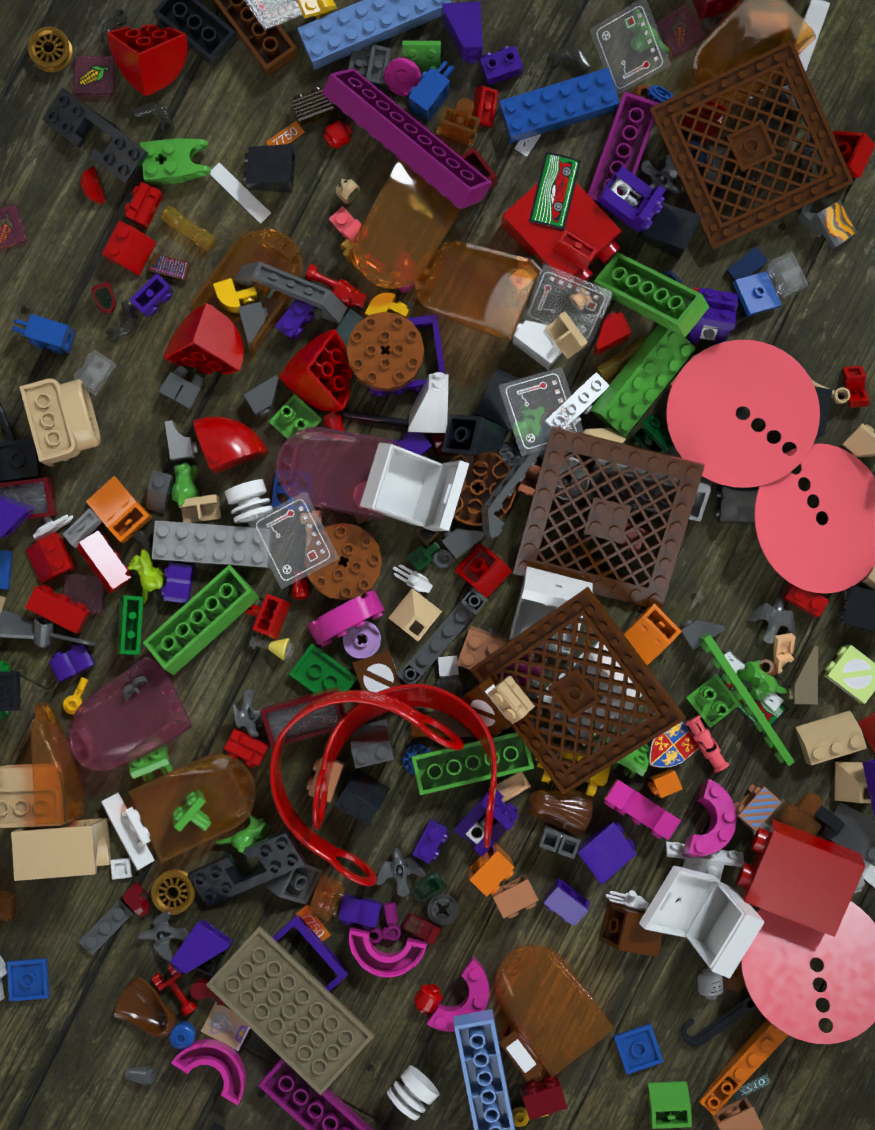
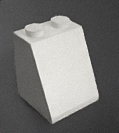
(536, 342)
(431, 406)

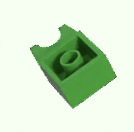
(178, 161)

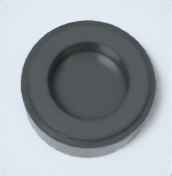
(442, 558)

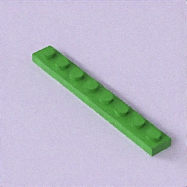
(741, 693)

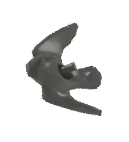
(664, 177)
(776, 617)
(247, 716)
(399, 870)
(162, 934)

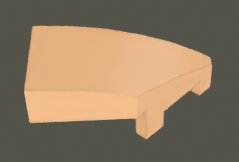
(783, 650)

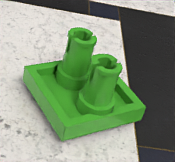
(423, 54)
(294, 417)
(713, 700)
(635, 762)
(146, 764)
(191, 812)

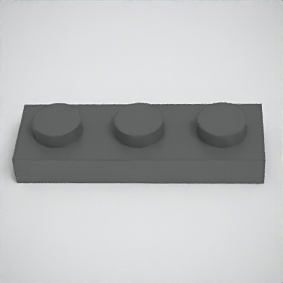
(106, 927)

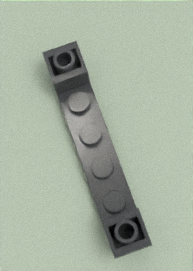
(803, 213)
(293, 286)
(492, 524)
(442, 637)

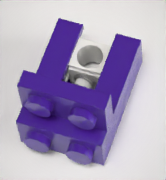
(633, 188)
(718, 318)
(503, 813)

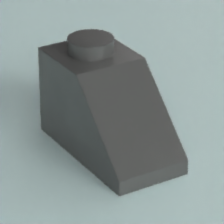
(253, 319)
(263, 396)
(159, 491)
(461, 541)
(694, 629)

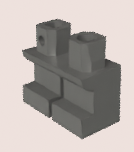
(182, 391)
(559, 841)

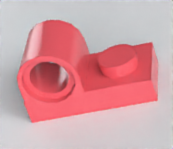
(345, 224)

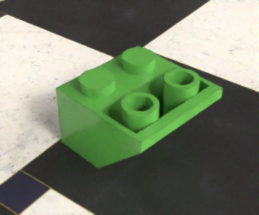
(669, 1105)

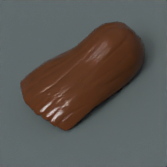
(565, 811)
(145, 1009)

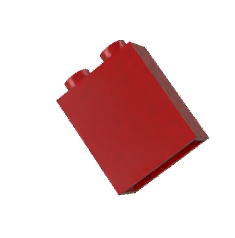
(584, 220)
(801, 877)

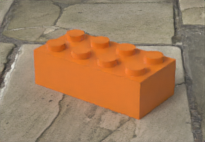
(491, 869)

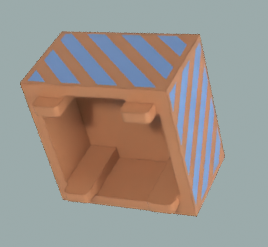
(756, 806)

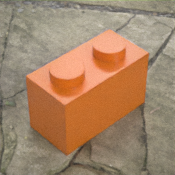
(664, 783)

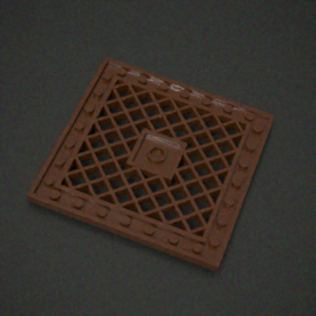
(752, 144)
(609, 517)
(578, 693)

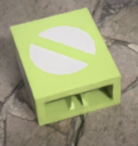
(852, 673)

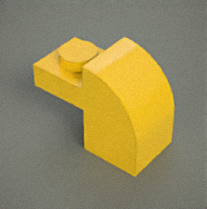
(316, 8)
(230, 299)
(385, 303)

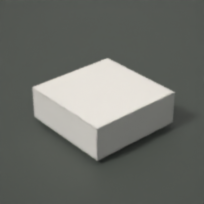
(448, 666)
(121, 868)

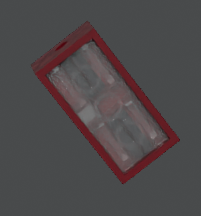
(33, 492)
(313, 724)

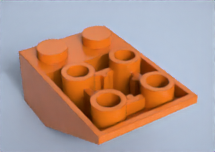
(119, 510)
(651, 633)

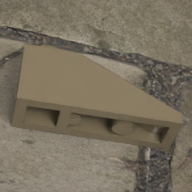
(805, 682)

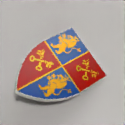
(672, 747)

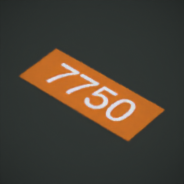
(286, 135)
(314, 923)

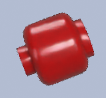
(337, 134)
(428, 998)

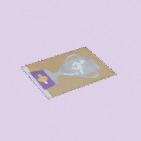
(225, 1026)

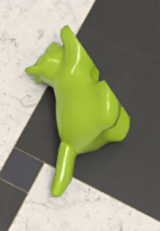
(150, 577)

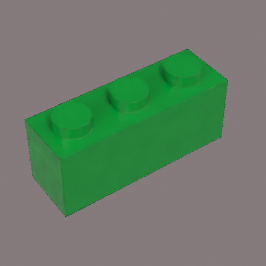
(129, 625)

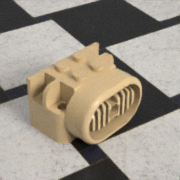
(60, 419)
(17, 797)

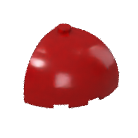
(148, 55)
(206, 342)
(320, 373)
(227, 442)

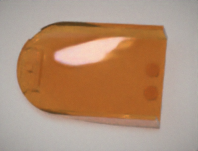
(746, 33)
(402, 230)
(257, 246)
(478, 287)
(55, 771)
(228, 797)
(549, 1006)

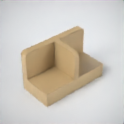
(566, 335)
(201, 509)

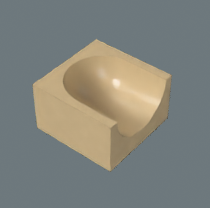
(61, 850)

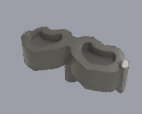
(133, 687)

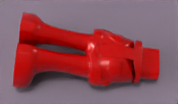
(341, 289)

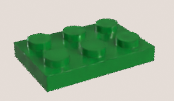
(321, 672)

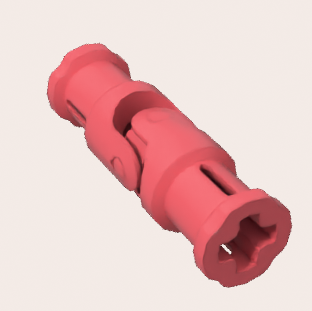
(705, 741)

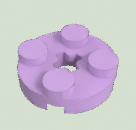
(364, 650)

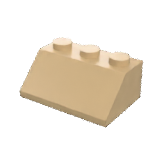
(830, 738)

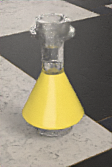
(281, 648)

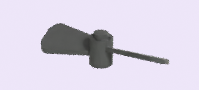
(39, 630)

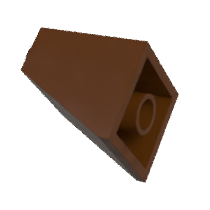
(624, 932)

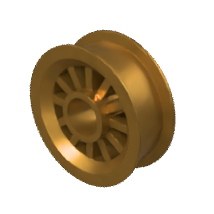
(58, 41)
(156, 894)

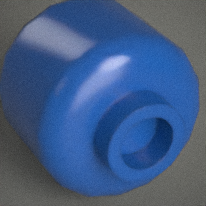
(182, 1035)

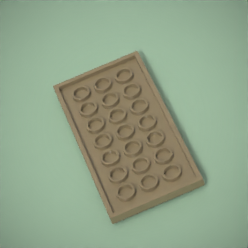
(290, 1010)

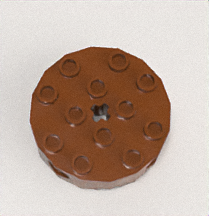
(385, 332)
(488, 471)
(360, 570)

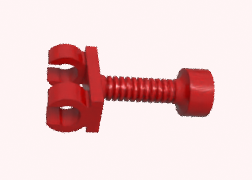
(187, 1006)

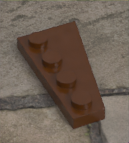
(447, 720)

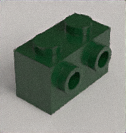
(652, 435)

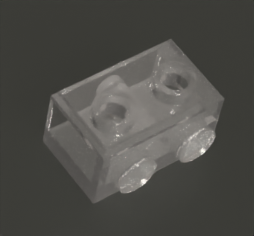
(787, 275)
(95, 372)

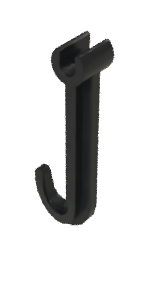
(717, 1025)

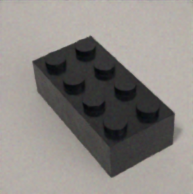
(203, 29)

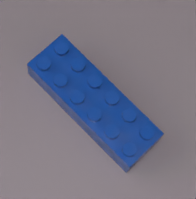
(559, 105)

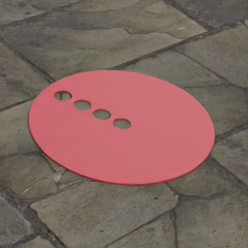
(751, 376)
(812, 554)
(782, 982)

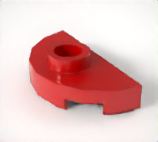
(91, 186)

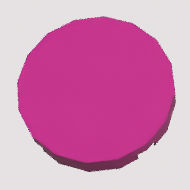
(401, 76)

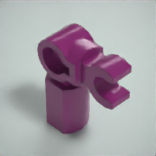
(393, 930)

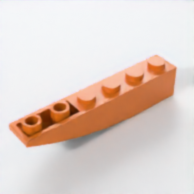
(742, 1066)

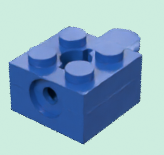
(430, 92)
(47, 334)

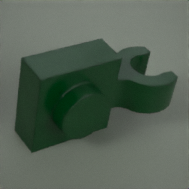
(421, 557)

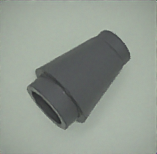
(143, 1075)

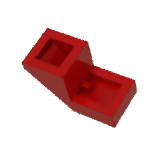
(855, 381)

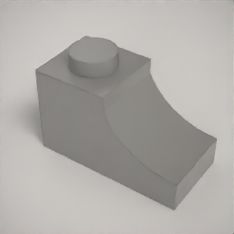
(179, 446)

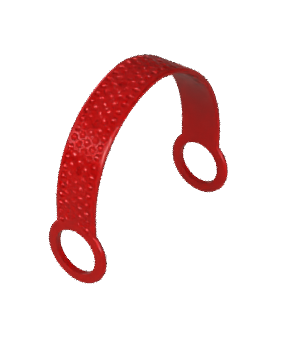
(415, 696)
(288, 814)

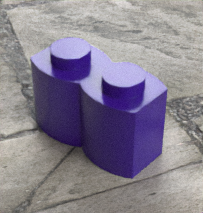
(178, 583)
(72, 662)
(359, 911)

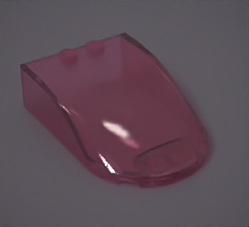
(330, 468)
(117, 731)

